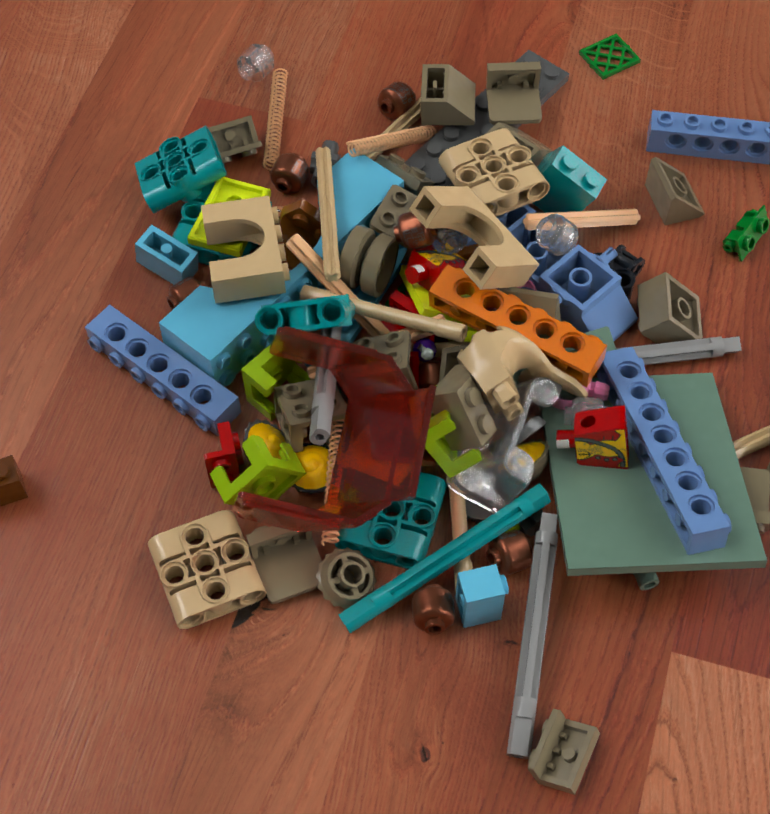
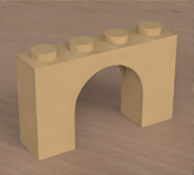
(499, 258)
(255, 273)

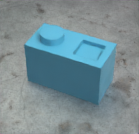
(166, 255)
(480, 595)

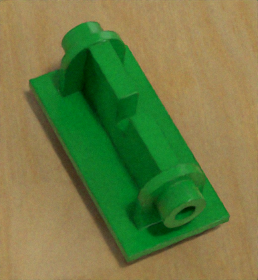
(747, 232)

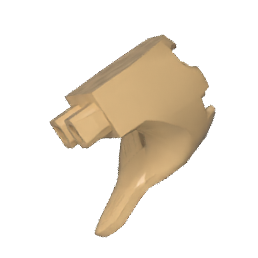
(496, 357)

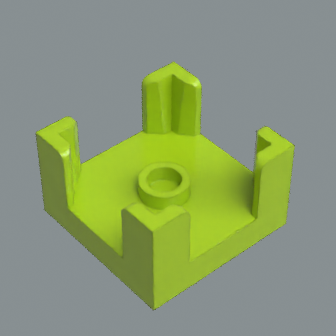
(264, 374)
(439, 449)
(265, 476)

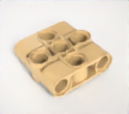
(496, 171)
(235, 578)

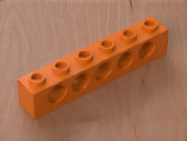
(472, 311)

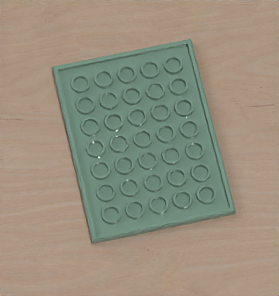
(614, 516)

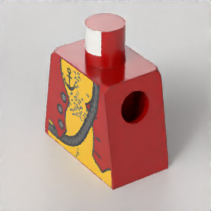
(427, 264)
(598, 438)

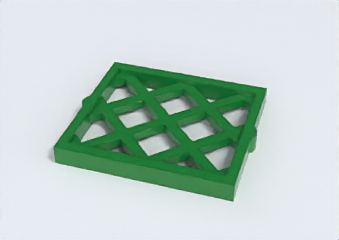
(602, 44)

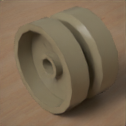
(368, 260)

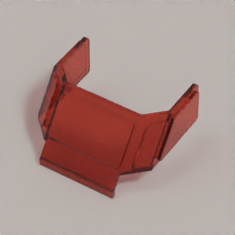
(378, 442)

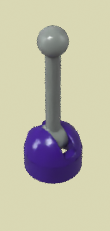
(426, 351)

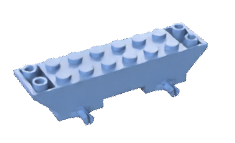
(585, 282)

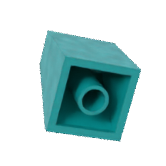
(570, 181)

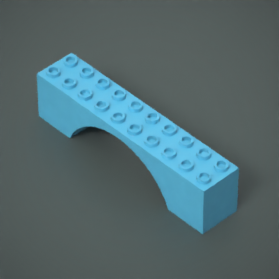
(224, 334)

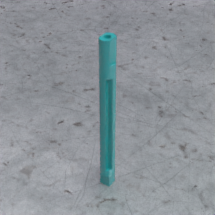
(444, 558)

